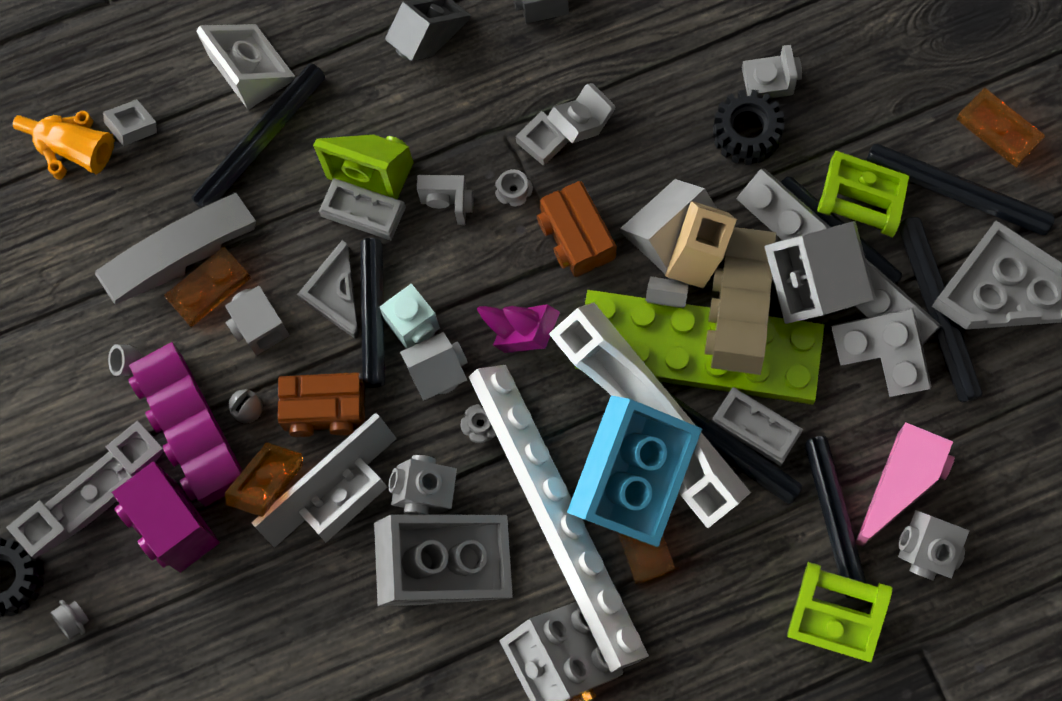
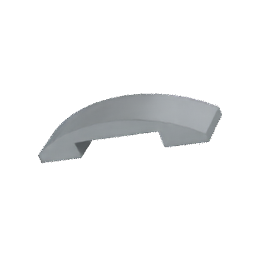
(88, 495)

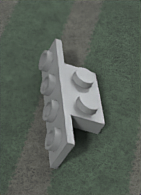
(332, 489)

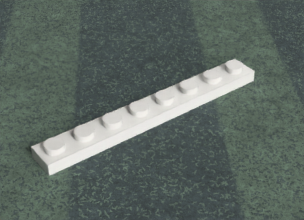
(564, 532)

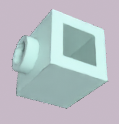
(410, 317)

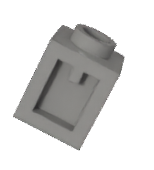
(773, 75)
(583, 116)
(442, 190)

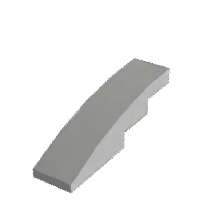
(174, 247)

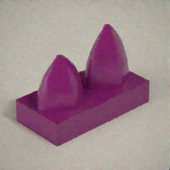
(520, 326)

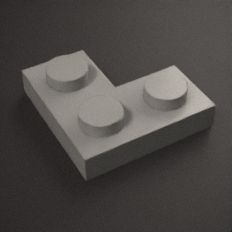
(894, 340)

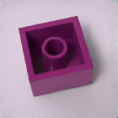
(164, 517)

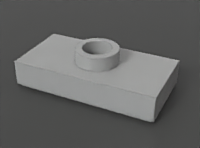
(362, 209)
(757, 426)

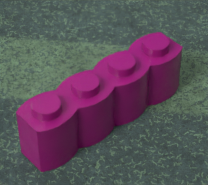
(187, 423)

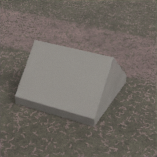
(659, 222)

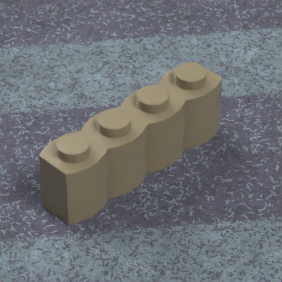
(742, 303)

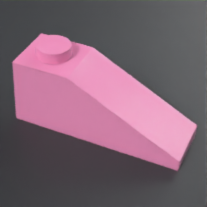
(910, 471)

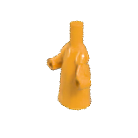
(70, 139)

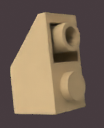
(700, 244)

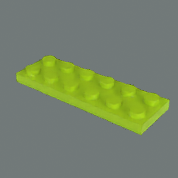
(674, 343)

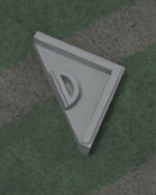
(332, 291)

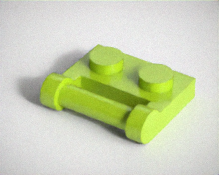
(867, 184)
(834, 625)

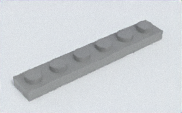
(791, 218)

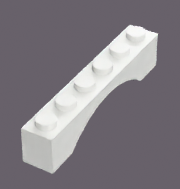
(609, 360)

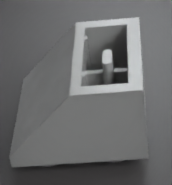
(820, 272)

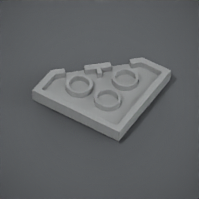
(1004, 284)

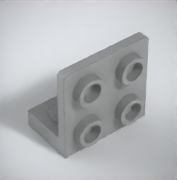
(557, 655)

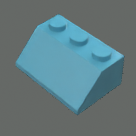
(634, 470)

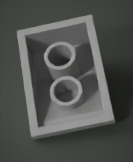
(442, 559)

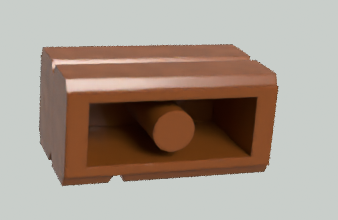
(577, 229)
(321, 403)

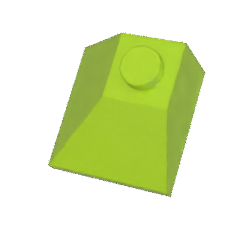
(366, 162)

